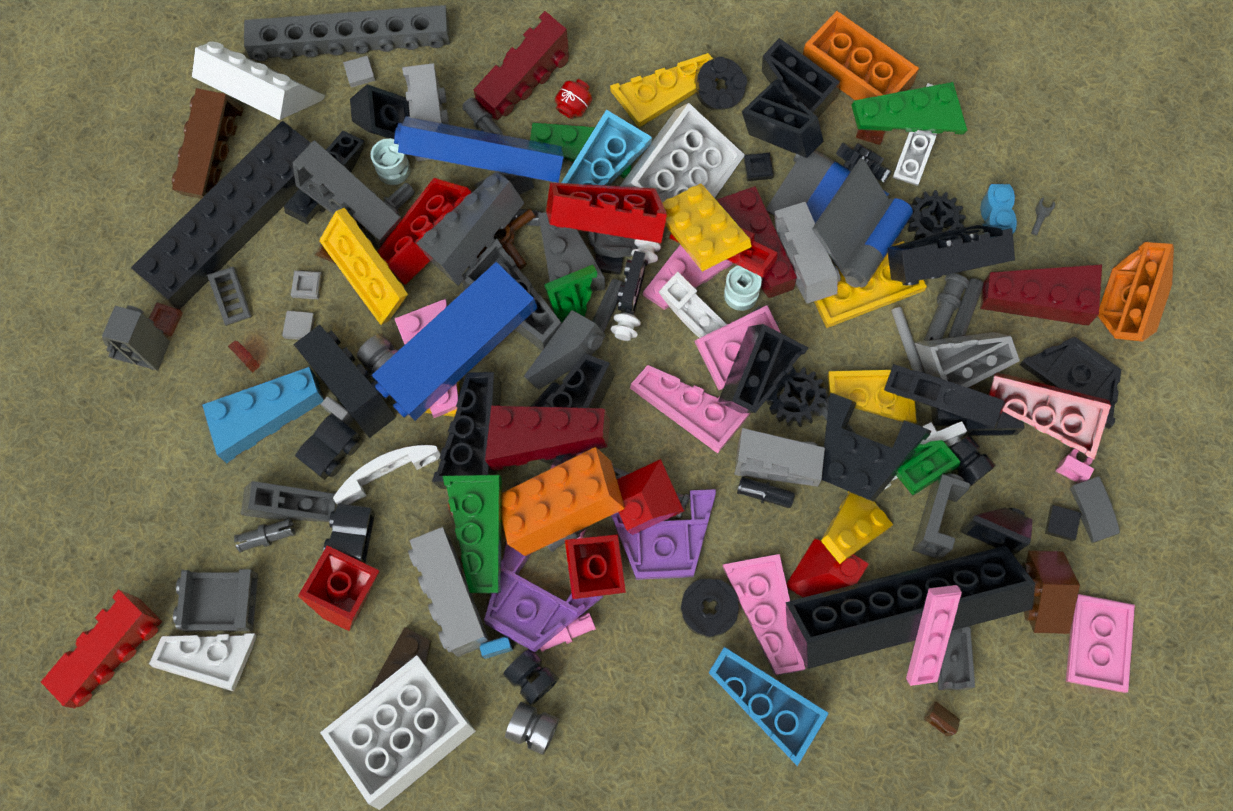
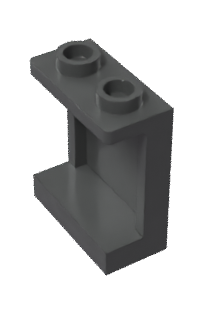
(928, 539)
(216, 601)

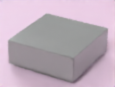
(359, 71)
(306, 284)
(298, 324)
(333, 407)

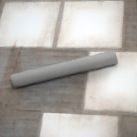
(907, 339)

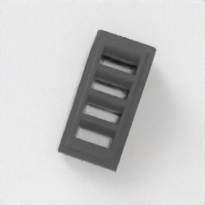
(222, 276)

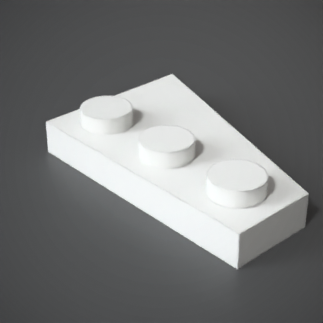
(205, 659)

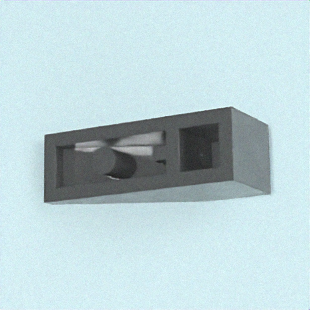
(566, 347)
(286, 502)

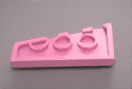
(409, 326)
(689, 407)
(763, 596)

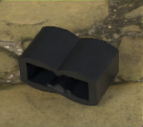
(328, 447)
(351, 530)

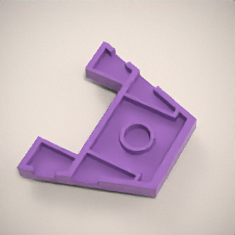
(670, 546)
(528, 611)

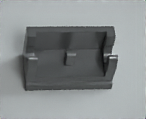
(958, 666)

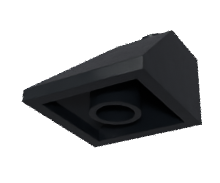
(378, 110)
(1001, 528)

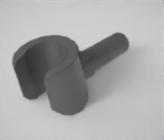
(1042, 212)

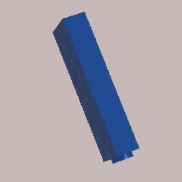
(479, 149)
(454, 342)

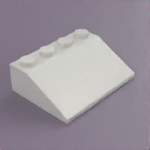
(251, 81)
(685, 155)
(397, 733)

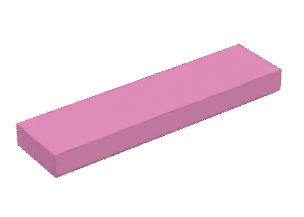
(933, 634)

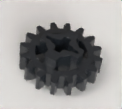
(873, 160)
(944, 211)
(804, 387)

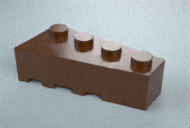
(205, 142)

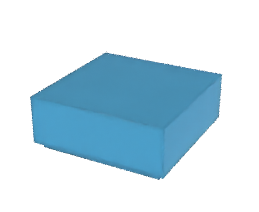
(495, 647)

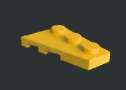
(868, 392)
(854, 526)

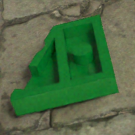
(571, 292)
(927, 466)

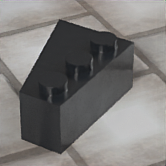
(800, 77)
(783, 121)
(758, 368)

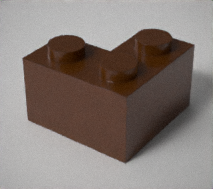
(1054, 592)

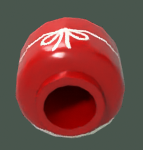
(573, 98)

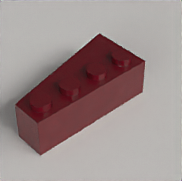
(524, 67)
(750, 214)
(1046, 293)
(538, 433)

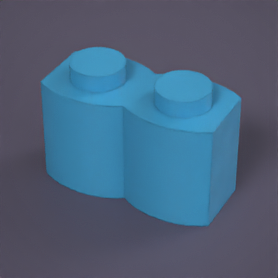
(997, 206)

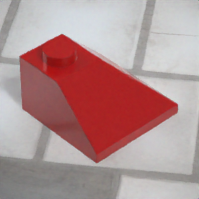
(647, 497)
(595, 566)
(822, 572)
(338, 587)

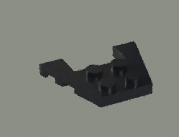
(861, 463)

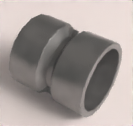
(375, 352)
(532, 728)

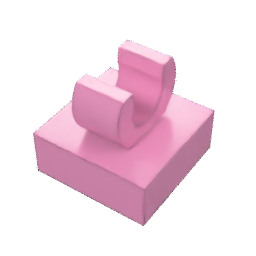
(1075, 469)

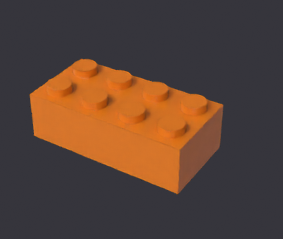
(859, 60)
(560, 502)

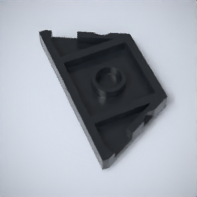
(1077, 369)

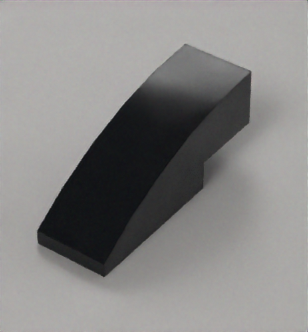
(1006, 425)

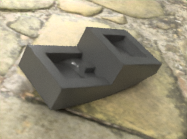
(1096, 509)

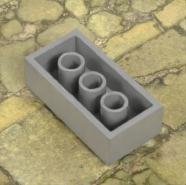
(448, 589)

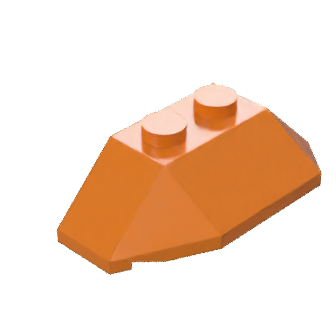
(1138, 292)

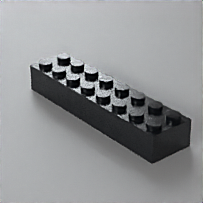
(224, 218)
(891, 607)

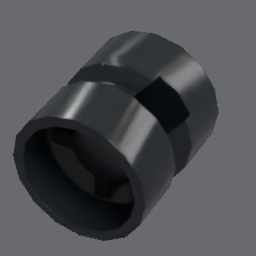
(972, 463)
(523, 669)

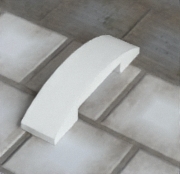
(689, 307)
(352, 487)

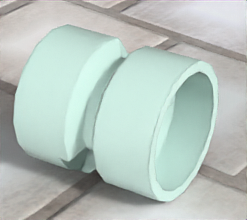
(389, 164)
(742, 288)

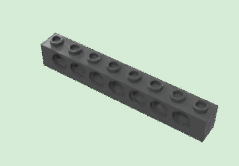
(280, 35)

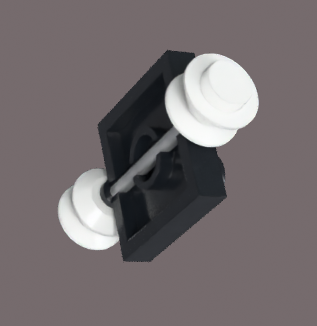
(630, 290)

